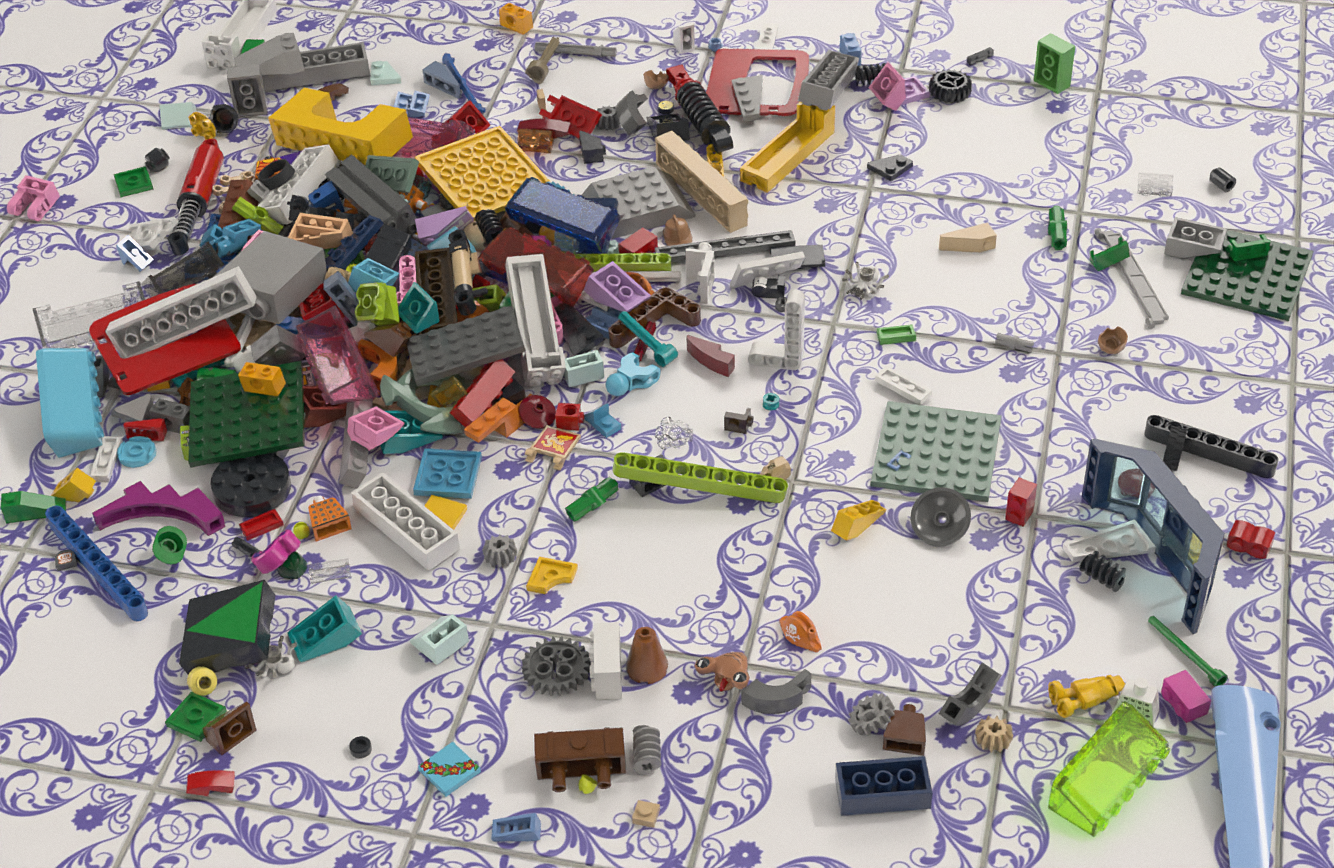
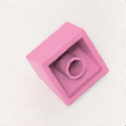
(889, 87)

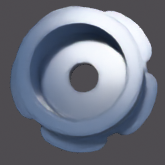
(715, 44)

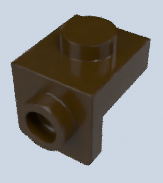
(738, 422)

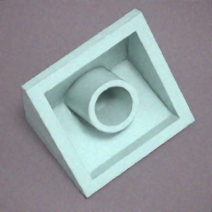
(176, 115)

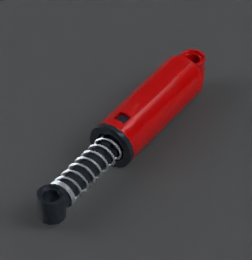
(196, 193)

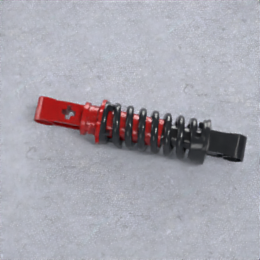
(700, 109)

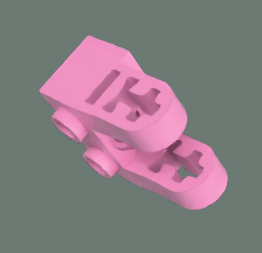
(35, 191)

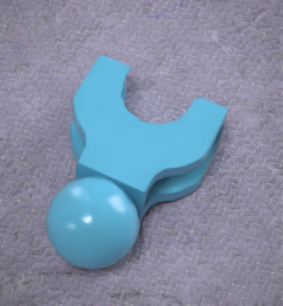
(631, 376)

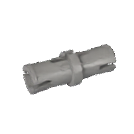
(1014, 342)

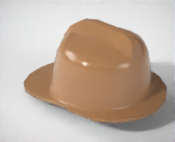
(677, 231)

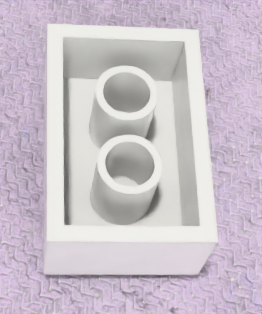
(607, 661)

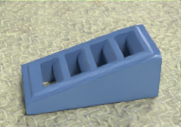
(526, 834)

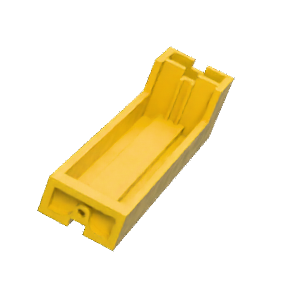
(789, 147)

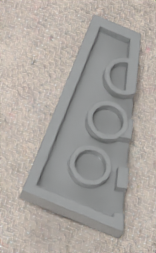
(748, 96)

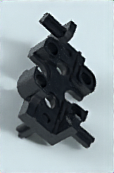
(301, 205)

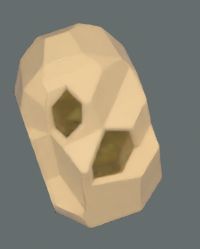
(778, 468)

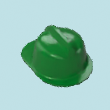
(169, 545)

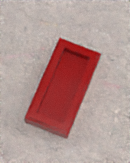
(261, 524)

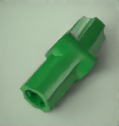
(592, 498)

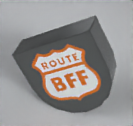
(65, 560)

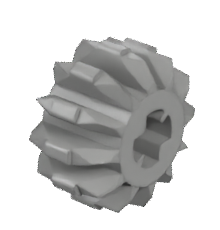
(499, 550)

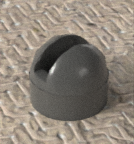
(780, 308)

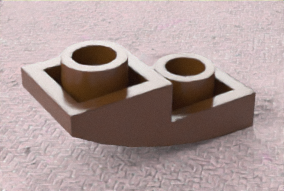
(335, 90)

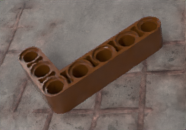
(660, 303)

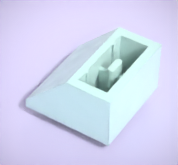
(583, 368)
(441, 638)

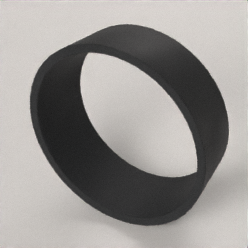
(279, 179)

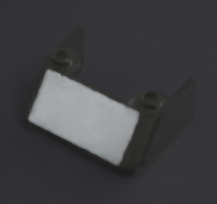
(187, 271)

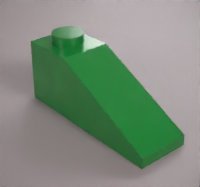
(27, 506)

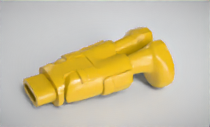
(1086, 691)

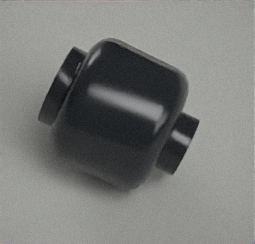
(156, 159)

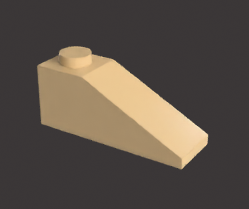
(970, 239)

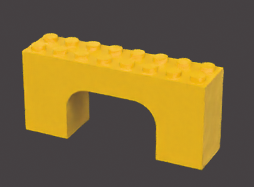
(311, 122)

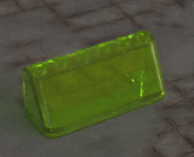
(1108, 770)

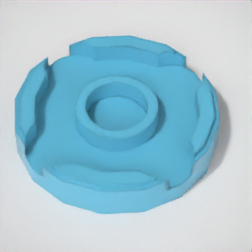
(136, 452)

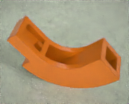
(386, 363)

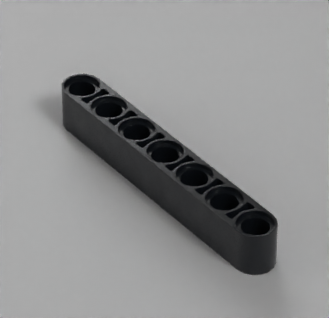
(1215, 447)

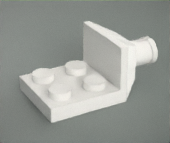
(701, 267)

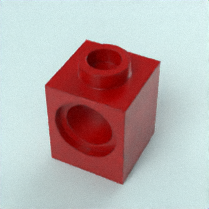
(569, 416)

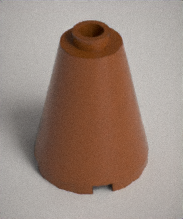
(646, 657)

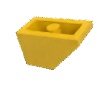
(75, 486)

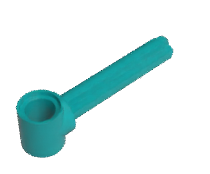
(662, 353)

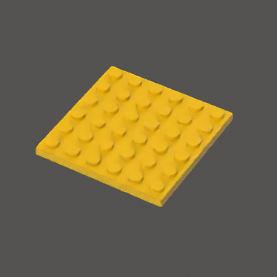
(479, 170)

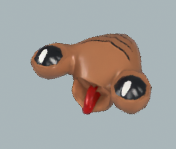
(729, 670)

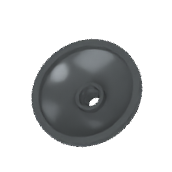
(940, 504)

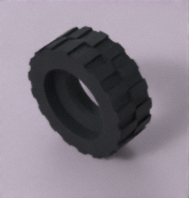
(1174, 447)

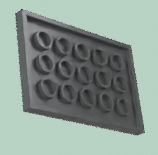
(465, 345)

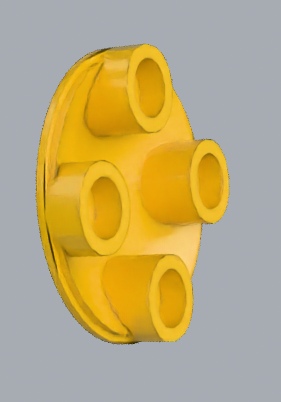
(202, 126)

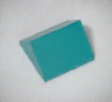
(418, 309)

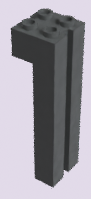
(372, 195)

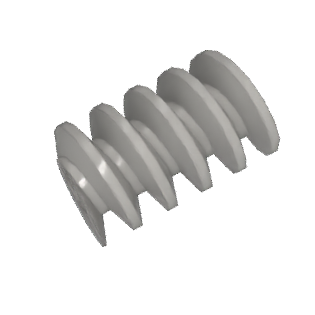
(646, 749)

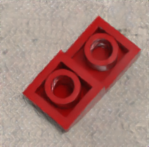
(216, 780)

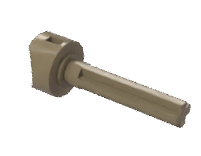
(538, 69)

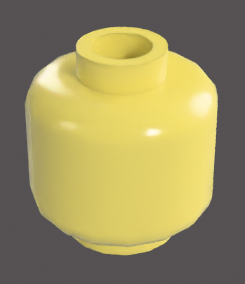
(208, 682)

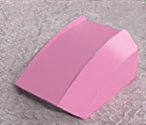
(373, 427)

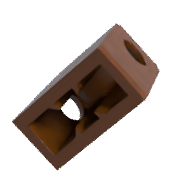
(906, 732)

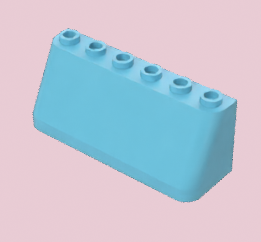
(69, 399)

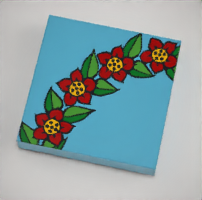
(449, 769)

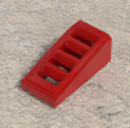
(153, 429)

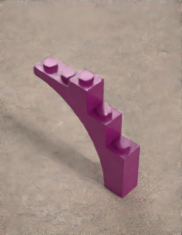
(165, 502)

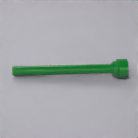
(1215, 676)

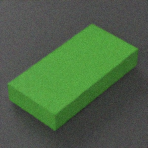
(896, 334)

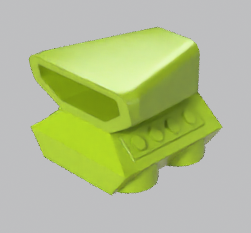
(377, 304)

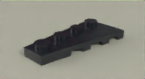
(577, 330)

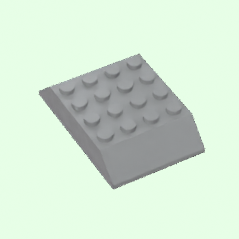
(644, 199)

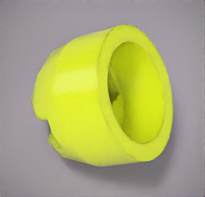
(301, 530)
(587, 784)

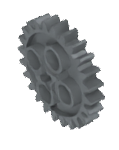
(570, 670)

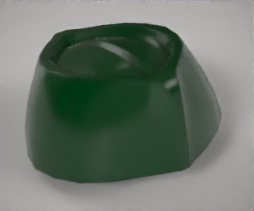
(293, 567)

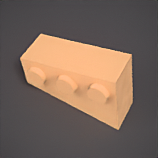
(320, 230)

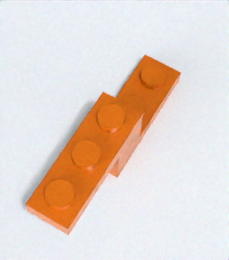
(501, 417)

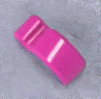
(276, 552)

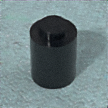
(1222, 179)

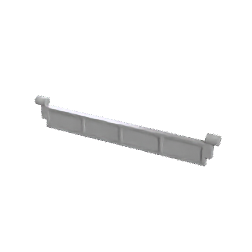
(1138, 282)

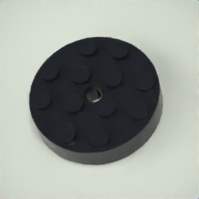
(251, 485)

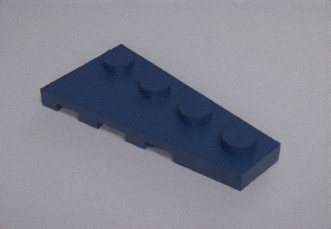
(353, 244)

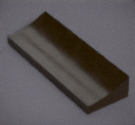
(436, 278)

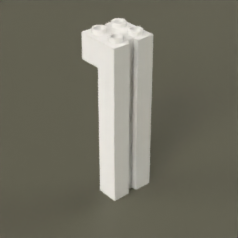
(245, 23)
(534, 315)

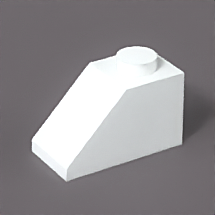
(684, 38)

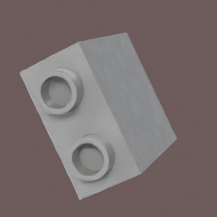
(279, 273)

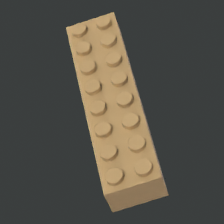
(702, 181)

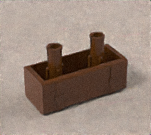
(579, 753)

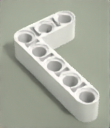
(785, 355)

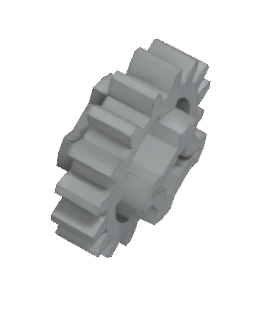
(871, 714)

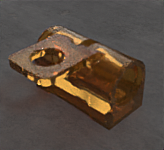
(535, 140)

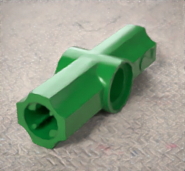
(1057, 228)

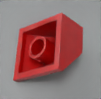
(472, 116)

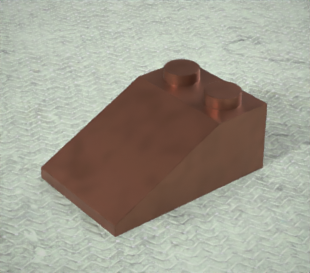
(318, 411)

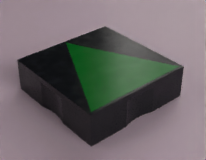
(228, 628)

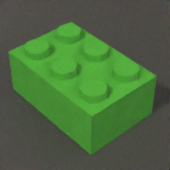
(1054, 63)

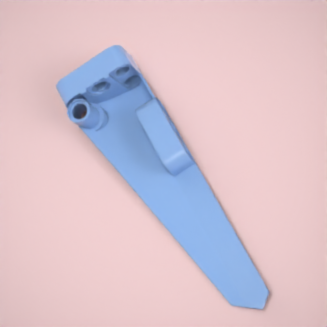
(1246, 769)

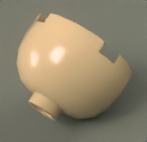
(475, 236)

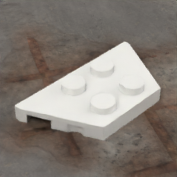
(151, 233)

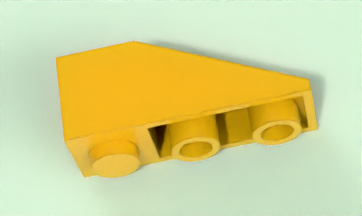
(856, 519)

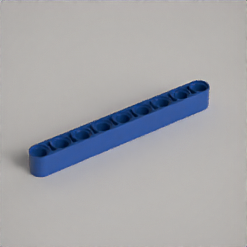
(97, 563)

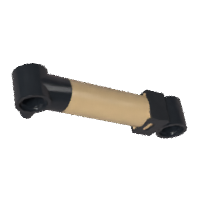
(461, 257)

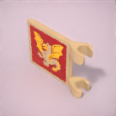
(553, 443)

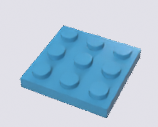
(447, 473)

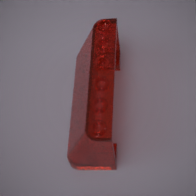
(564, 272)

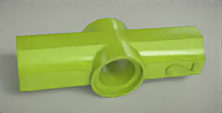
(258, 215)

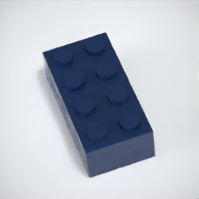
(883, 785)

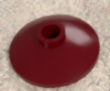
(534, 417)

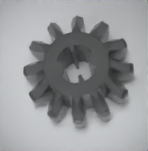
(608, 119)

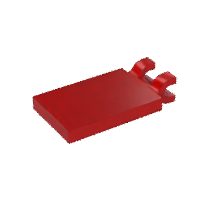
(578, 115)

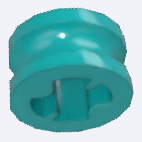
(770, 405)

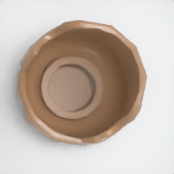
(655, 81)
(1113, 340)

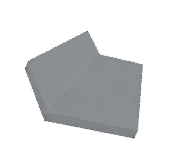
(134, 410)

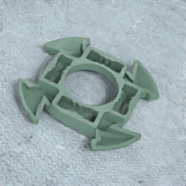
(434, 419)

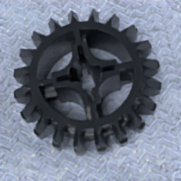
(950, 86)

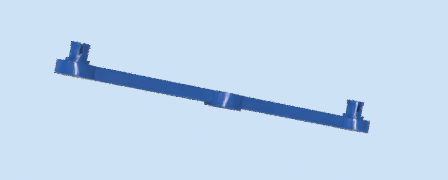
(448, 60)

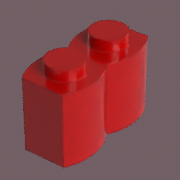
(1250, 539)

